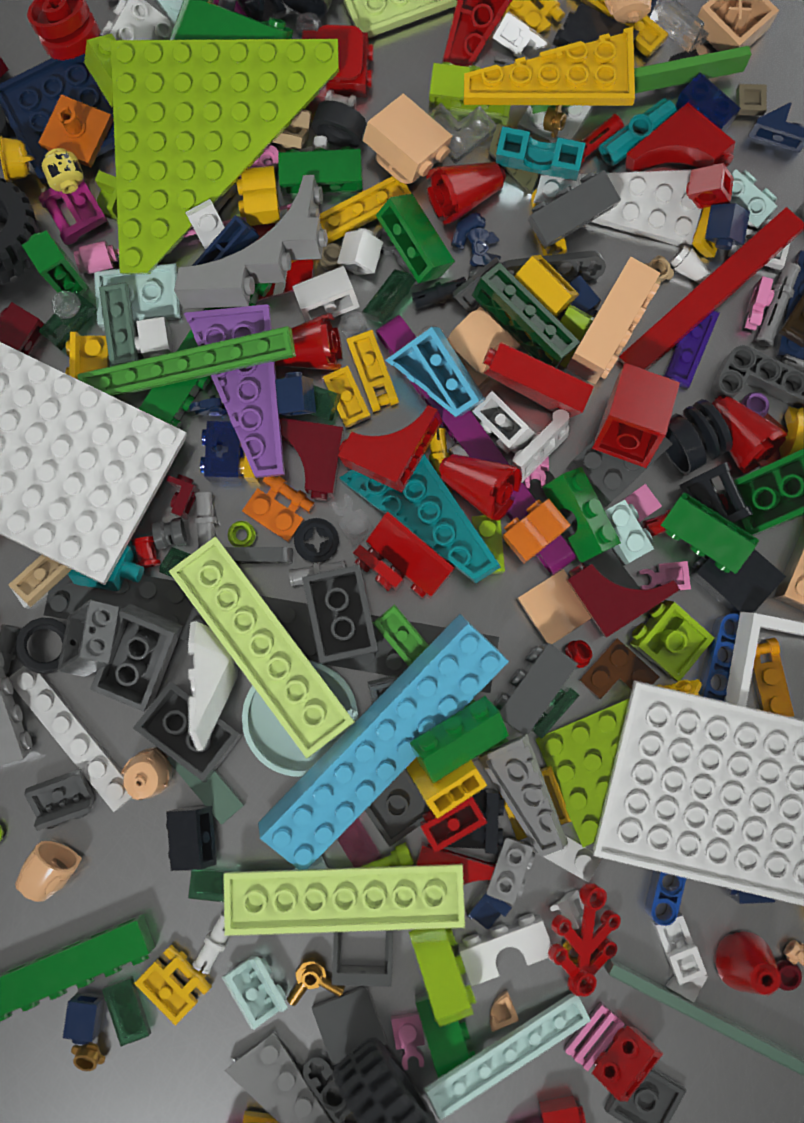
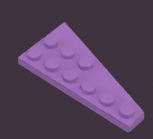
(249, 391)

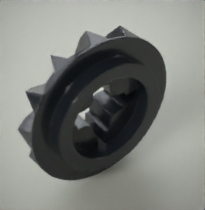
(305, 533)

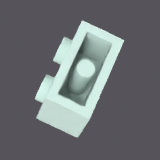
(634, 539)

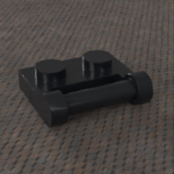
(704, 491)

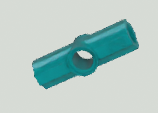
(618, 145)

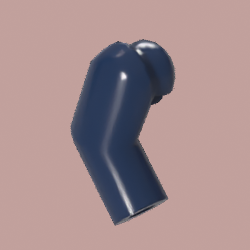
(468, 223)

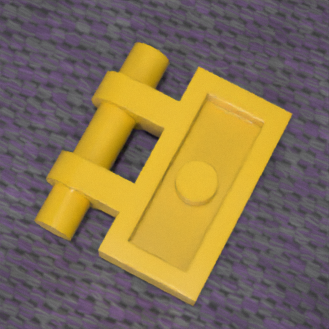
(535, 18)
(167, 991)

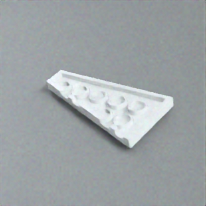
(650, 204)

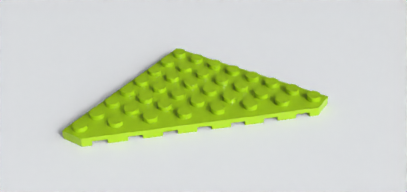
(195, 121)

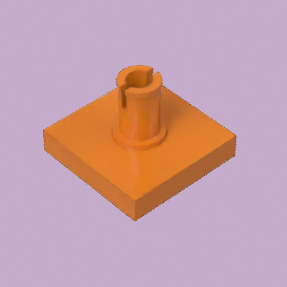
(76, 129)

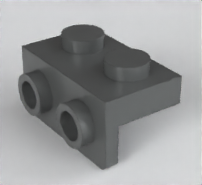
(60, 799)

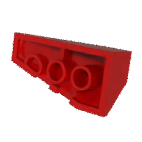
(471, 28)

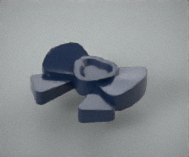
(479, 241)
(210, 406)

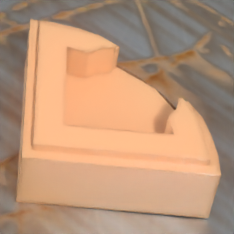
(502, 1012)

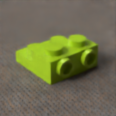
(671, 639)

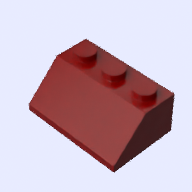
(409, 556)

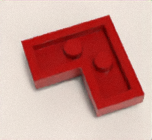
(385, 575)

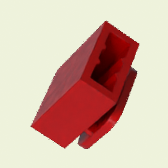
(353, 59)

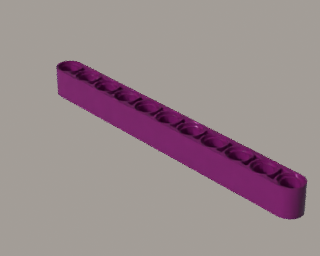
(475, 441)

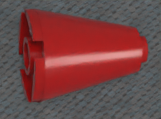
(462, 187)
(315, 345)
(750, 432)
(482, 483)
(747, 964)

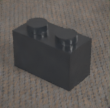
(191, 838)

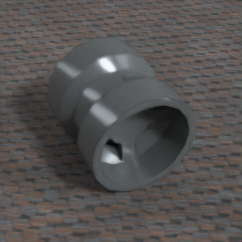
(169, 533)

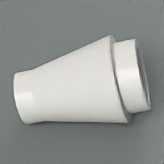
(690, 265)

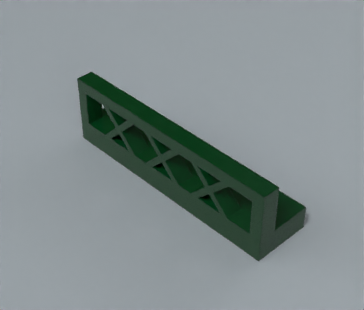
(526, 315)

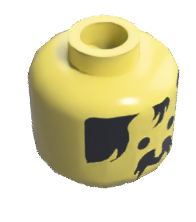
(62, 170)

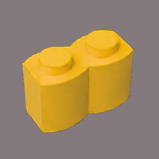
(260, 196)

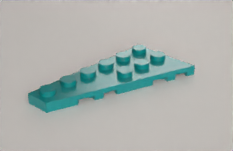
(431, 515)

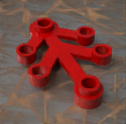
(581, 977)

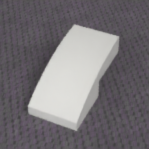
(520, 37)
(681, 950)

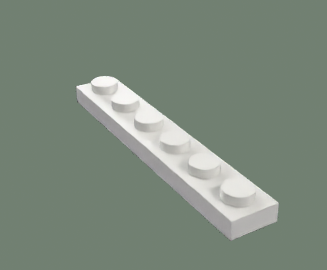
(72, 736)

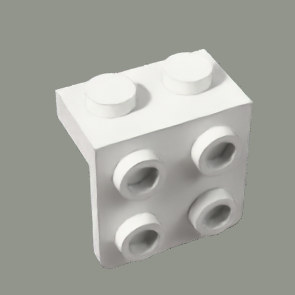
(138, 22)

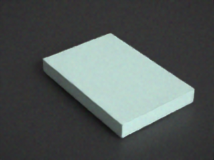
(150, 294)

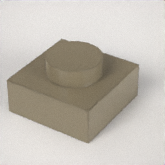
(752, 99)

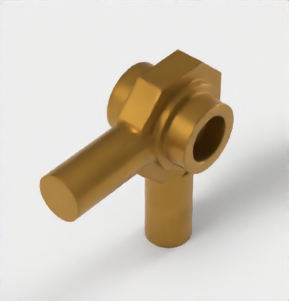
(311, 975)

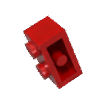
(452, 825)
(626, 1062)

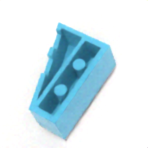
(438, 371)

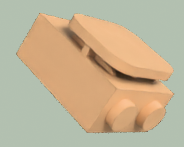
(406, 140)
(474, 338)

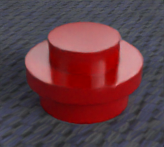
(579, 652)

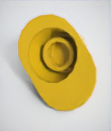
(14, 159)

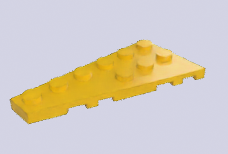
(567, 75)

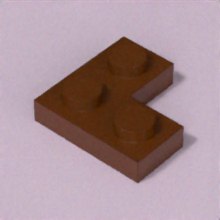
(616, 664)

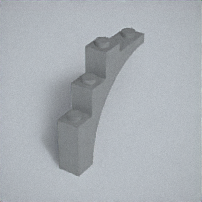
(267, 260)

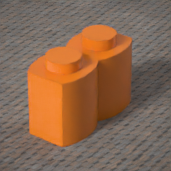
(535, 530)

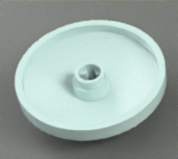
(272, 742)

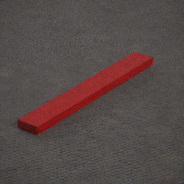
(714, 290)

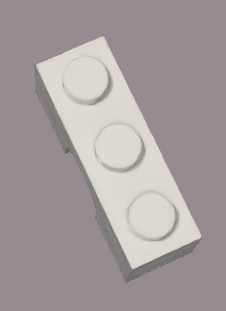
(481, 952)

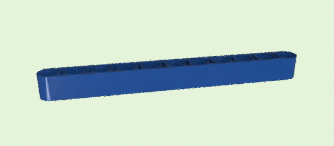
(712, 666)

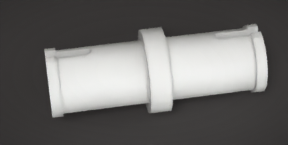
(213, 946)

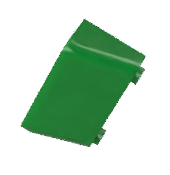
(212, 22)

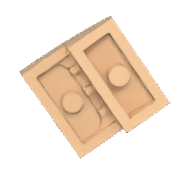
(554, 608)

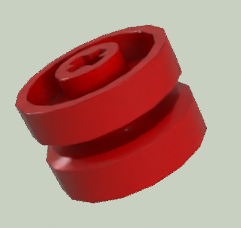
(63, 26)

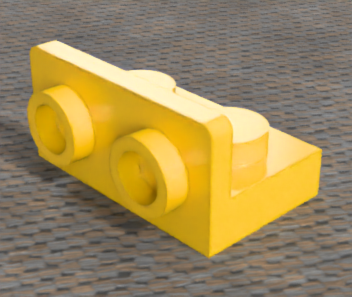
(86, 354)

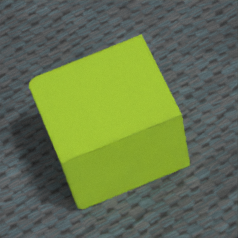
(108, 195)

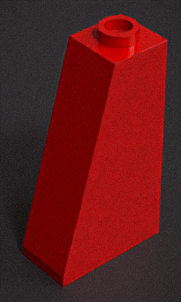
(537, 380)

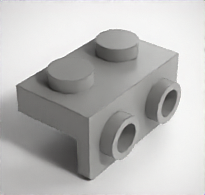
(510, 869)

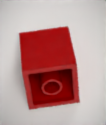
(636, 415)

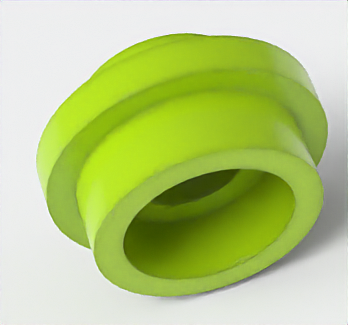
(238, 526)

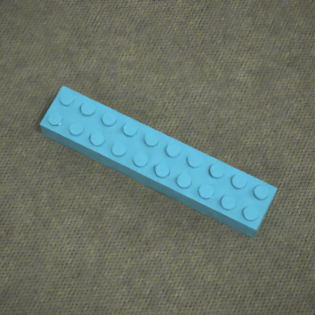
(378, 744)

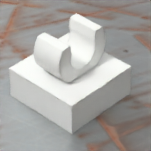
(571, 908)

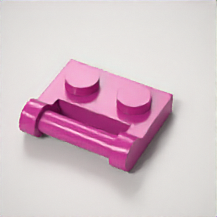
(82, 207)

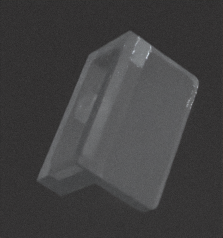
(680, 24)

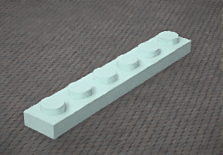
(506, 1055)

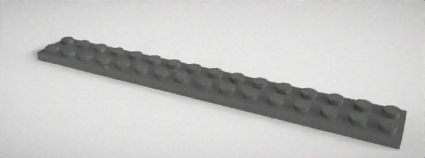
(169, 601)

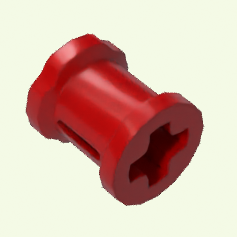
(146, 552)

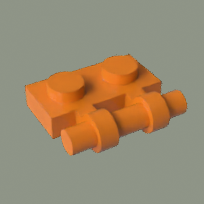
(274, 515)

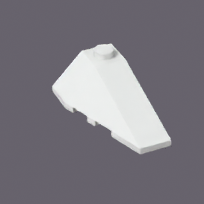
(210, 681)

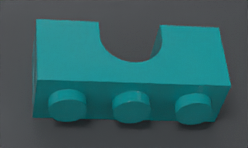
(524, 153)

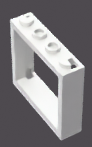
(745, 651)

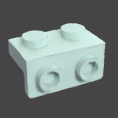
(748, 196)
(255, 991)

